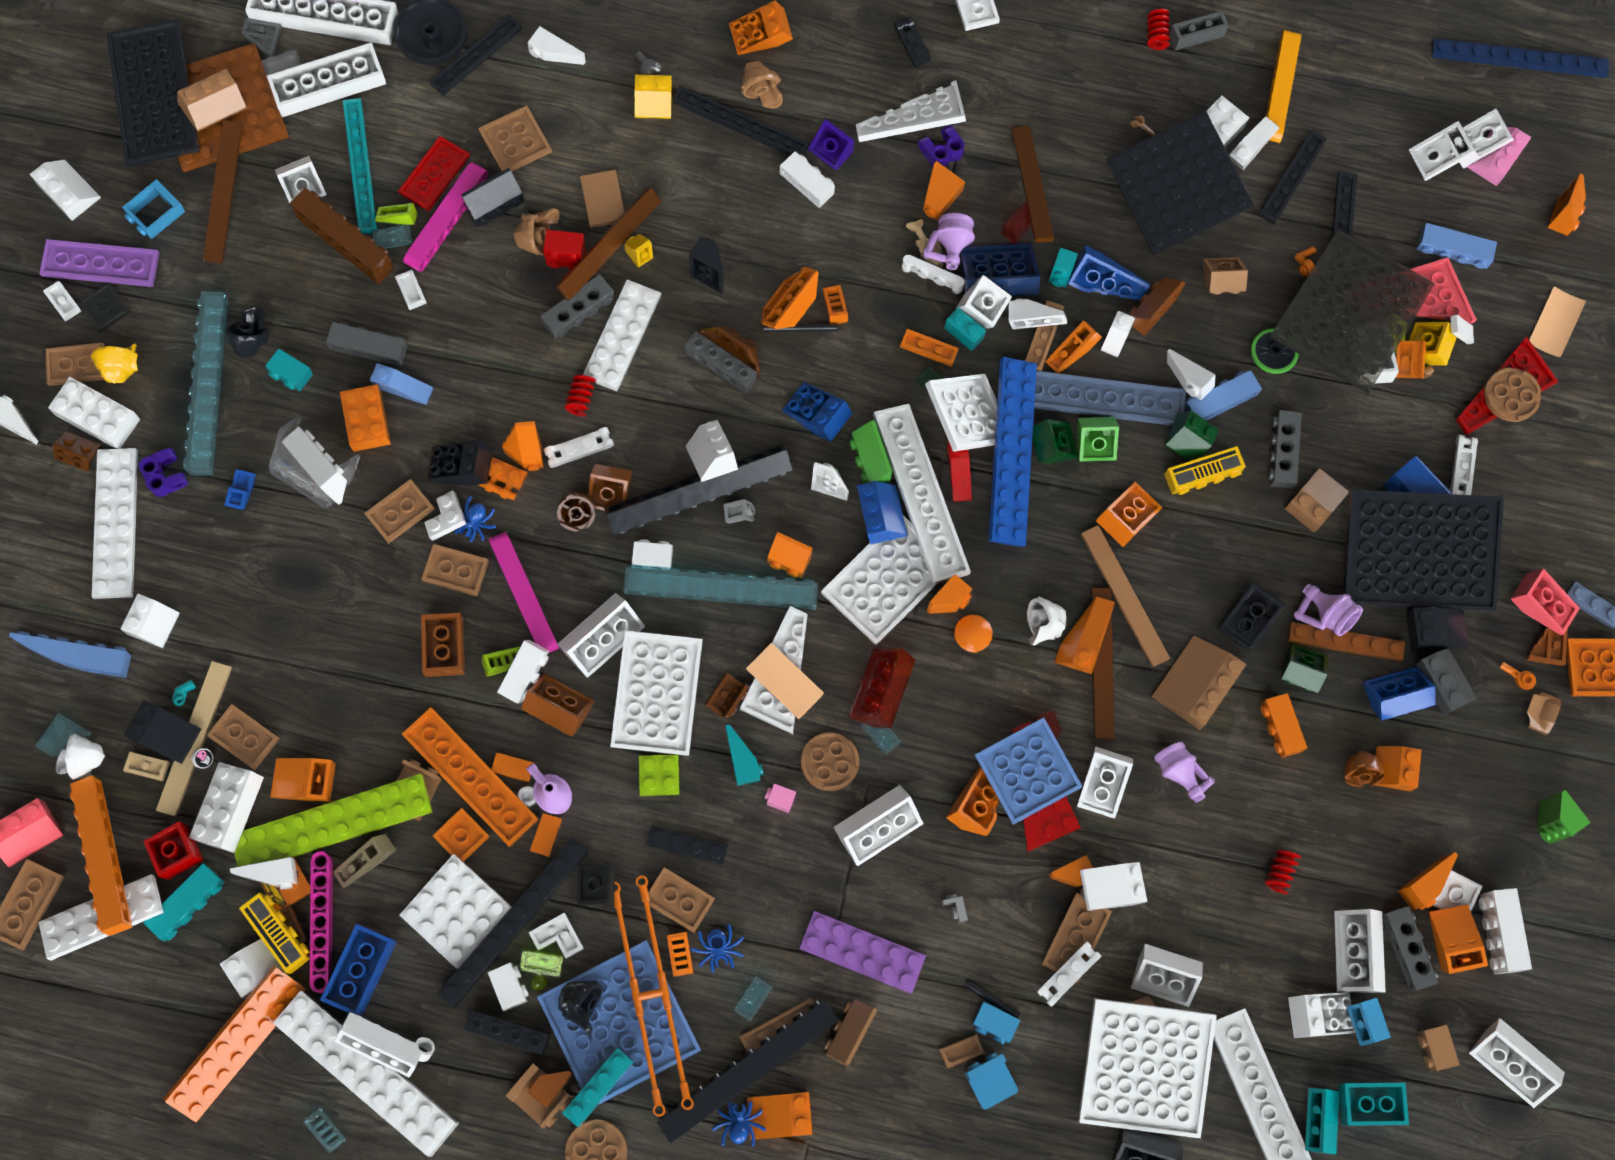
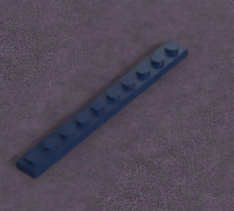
(1520, 58)

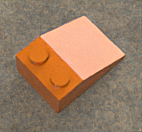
(1569, 207)
(1129, 514)
(1429, 884)
(782, 1115)

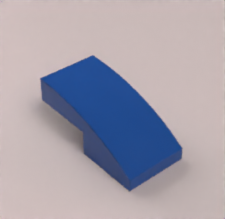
(240, 490)

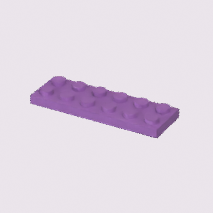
(99, 263)
(862, 952)

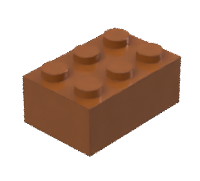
(442, 644)

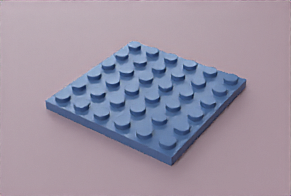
(616, 1023)

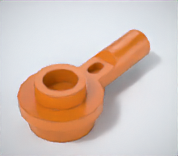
(1524, 679)

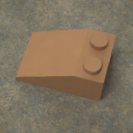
(1316, 500)

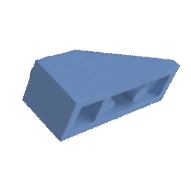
(400, 384)

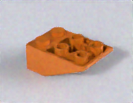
(761, 29)
(303, 779)
(1457, 939)

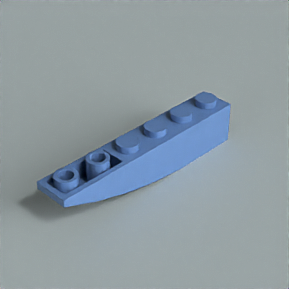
(78, 655)

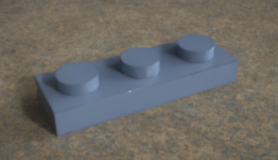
(1593, 604)

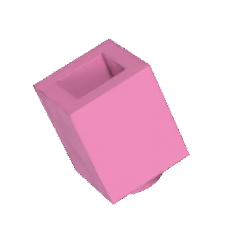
(780, 798)

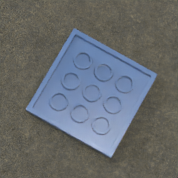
(1028, 771)

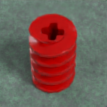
(1158, 29)
(578, 395)
(1281, 870)

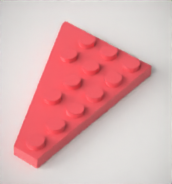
(1447, 294)

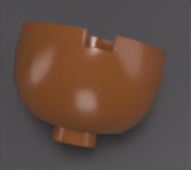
(1363, 769)

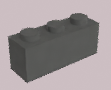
(1198, 30)

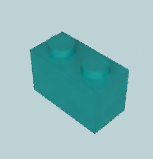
(1063, 268)
(964, 329)
(288, 370)

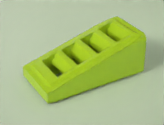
(397, 214)
(494, 656)

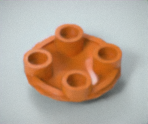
(973, 633)

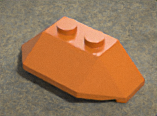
(791, 300)

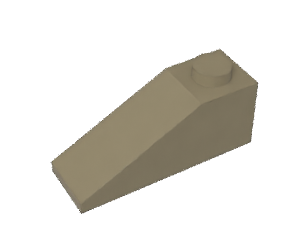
(364, 860)

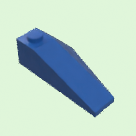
(1103, 275)

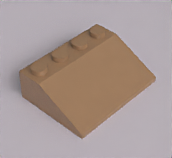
(1198, 681)

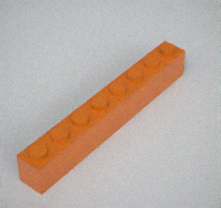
(100, 856)

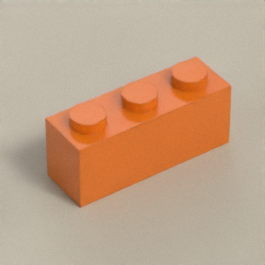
(1283, 725)

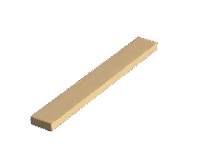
(201, 717)

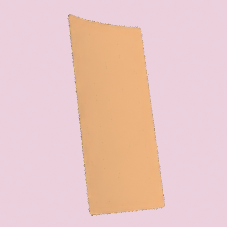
(1557, 322)
(785, 681)

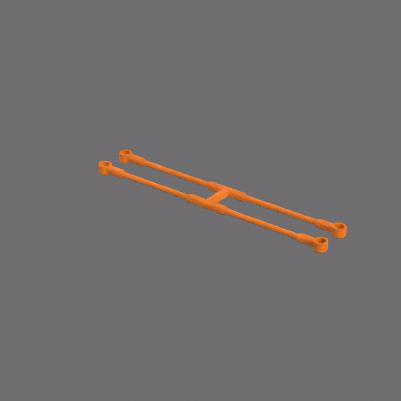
(639, 996)

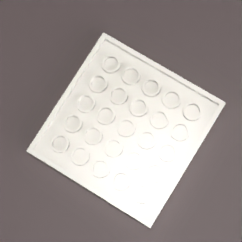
(1147, 1068)

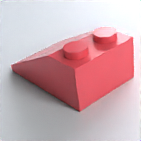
(1545, 601)

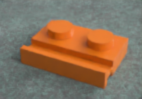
(1411, 359)

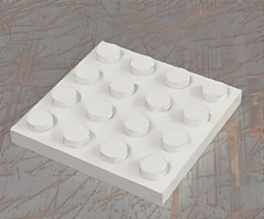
(965, 410)
(455, 911)

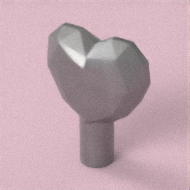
(647, 66)

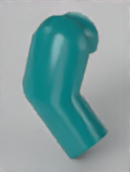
(180, 692)

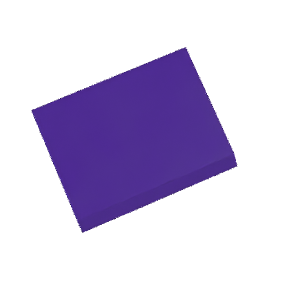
(832, 145)

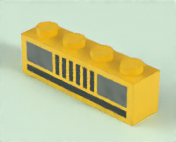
(1205, 470)
(275, 933)

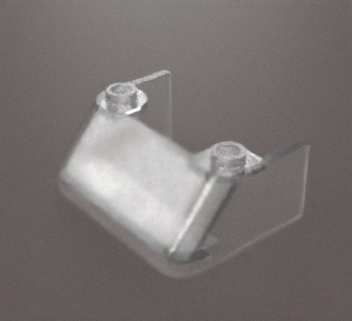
(288, 469)

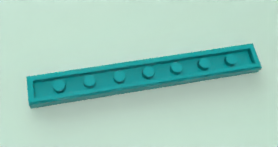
(360, 165)

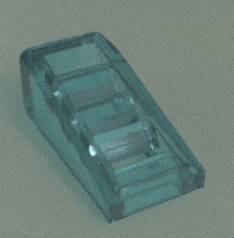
(313, 1128)

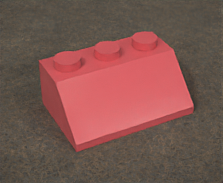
(27, 831)

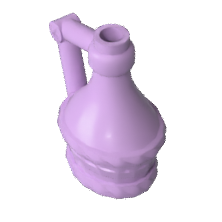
(954, 234)
(1335, 611)
(1181, 767)
(555, 801)

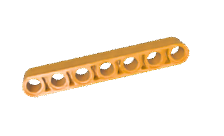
(1283, 81)

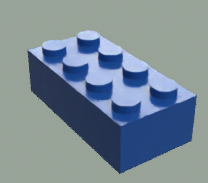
(358, 970)

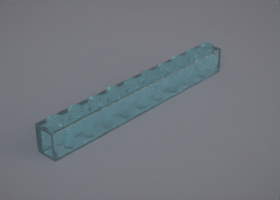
(206, 384)
(720, 588)

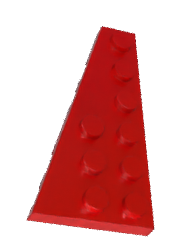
(1523, 358)
(1050, 821)

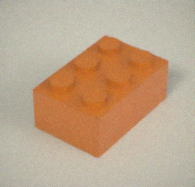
(365, 418)

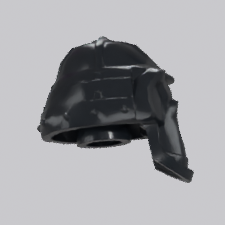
(248, 335)
(579, 1002)

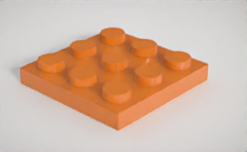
(1591, 666)

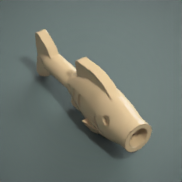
(923, 241)

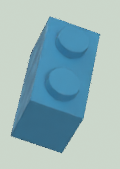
(1368, 1022)
(995, 1023)

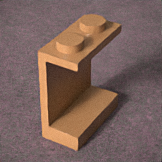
(430, 777)
(538, 1112)

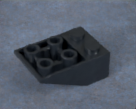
(460, 463)

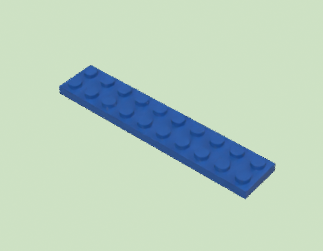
(1012, 452)

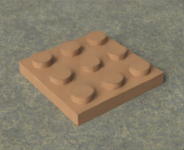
(515, 139)

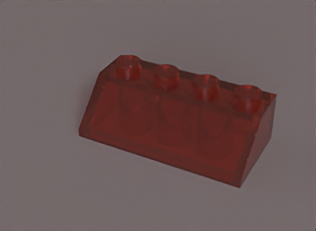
(882, 687)

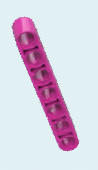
(443, 219)
(523, 592)
(316, 913)

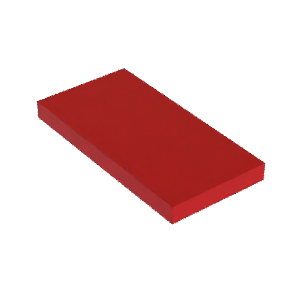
(434, 173)

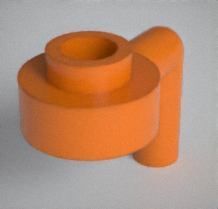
(1306, 265)

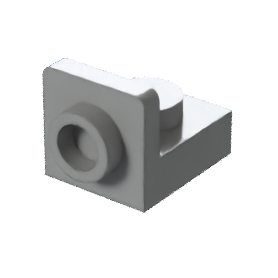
(739, 511)
(958, 910)

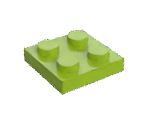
(659, 775)

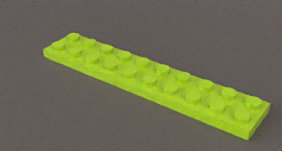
(334, 822)

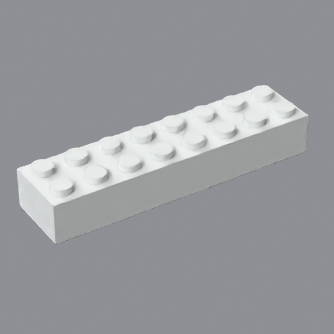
(350, 19)

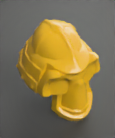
(115, 362)

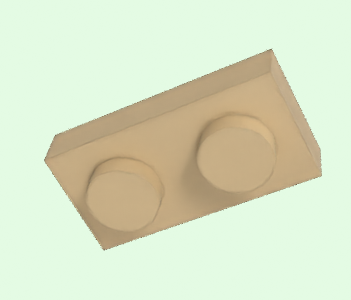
(146, 766)

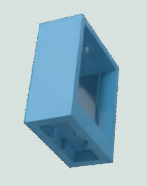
(146, 197)

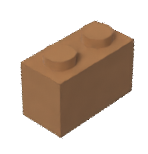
(1438, 1048)

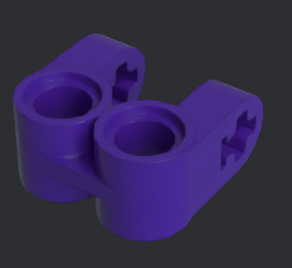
(952, 140)
(157, 475)

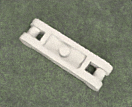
(932, 272)
(578, 447)
(1464, 465)
(1069, 973)

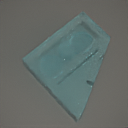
(57, 735)

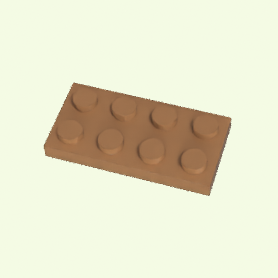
(27, 903)
(1075, 929)

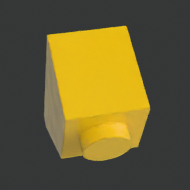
(639, 249)

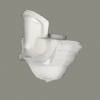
(1045, 620)
(79, 757)

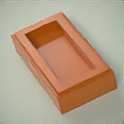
(511, 767)
(546, 835)

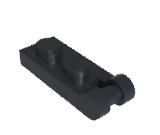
(912, 42)

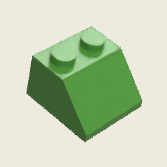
(1097, 439)

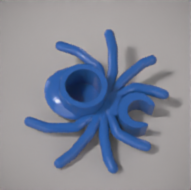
(474, 517)
(718, 947)
(739, 1124)

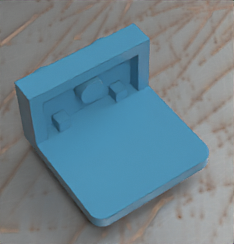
(991, 1081)

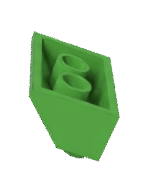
(870, 454)
(1559, 817)

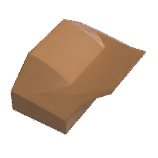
(1543, 712)

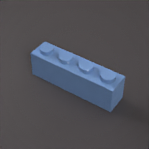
(1456, 246)
(1225, 396)

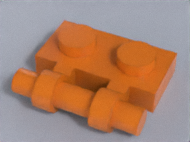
(506, 474)

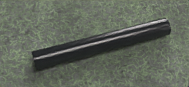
(992, 999)

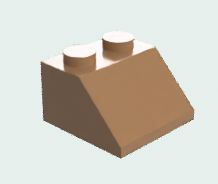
(1225, 275)

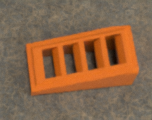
(839, 315)
(674, 937)

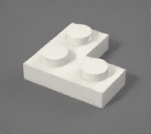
(449, 519)
(557, 930)

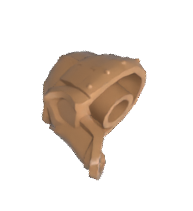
(762, 83)
(532, 230)

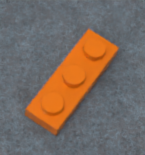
(929, 347)

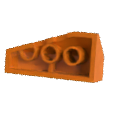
(524, 446)
(1084, 641)
(975, 806)

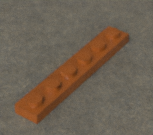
(1349, 642)

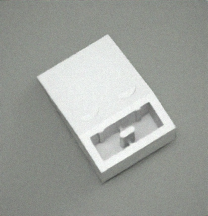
(1320, 1014)

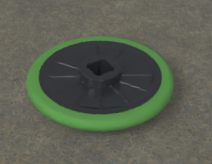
(1265, 359)

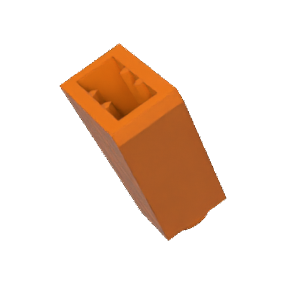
(942, 191)

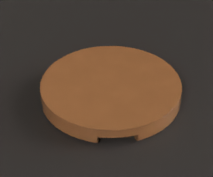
(1512, 394)
(829, 761)
(596, 1141)

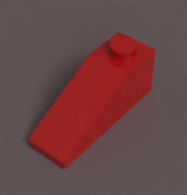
(959, 474)

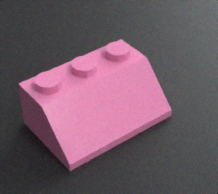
(1497, 164)

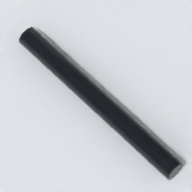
(804, 327)

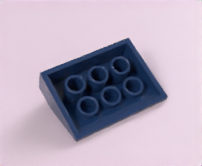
(1006, 265)

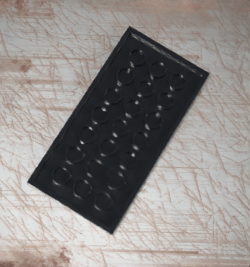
(146, 74)

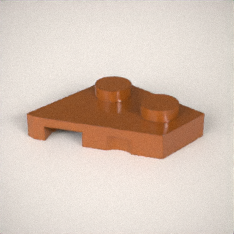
(1549, 648)

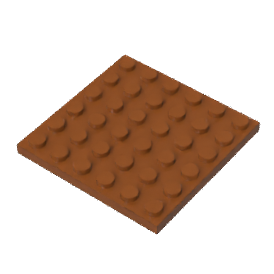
(261, 117)

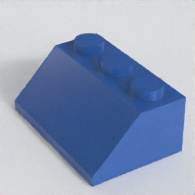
(1415, 478)
(881, 511)
(1400, 693)

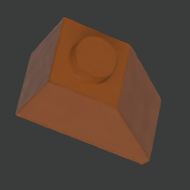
(548, 1086)

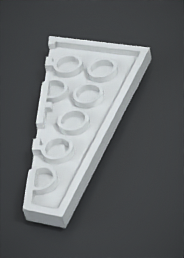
(921, 113)
(790, 642)

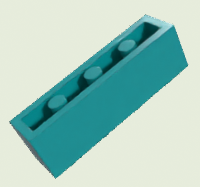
(184, 902)
(598, 1087)

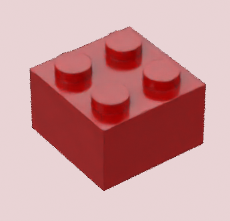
(563, 248)
(173, 851)

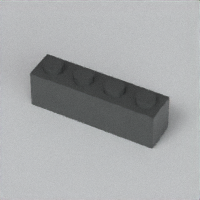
(367, 343)

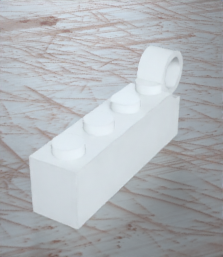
(383, 1045)

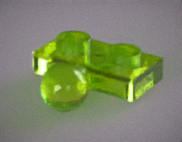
(541, 964)

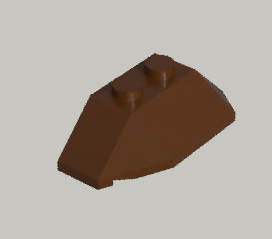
(734, 344)

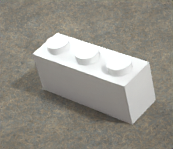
(807, 179)
(523, 671)

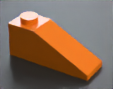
(1074, 347)

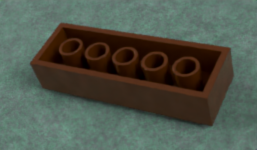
(342, 236)

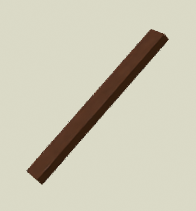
(1032, 184)
(222, 192)
(608, 244)
(1103, 680)

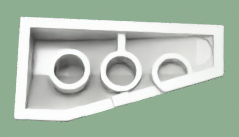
(828, 481)

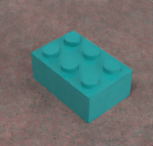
(1373, 1104)

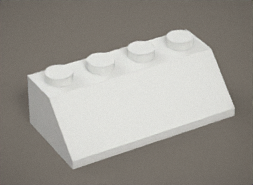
(316, 463)
(600, 635)
(878, 825)
(1359, 951)
(1517, 1063)

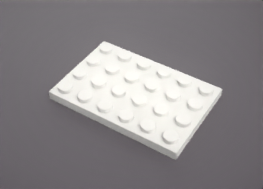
(881, 585)
(656, 693)

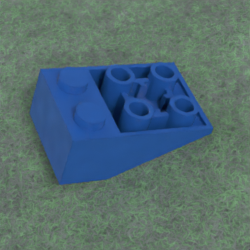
(818, 411)

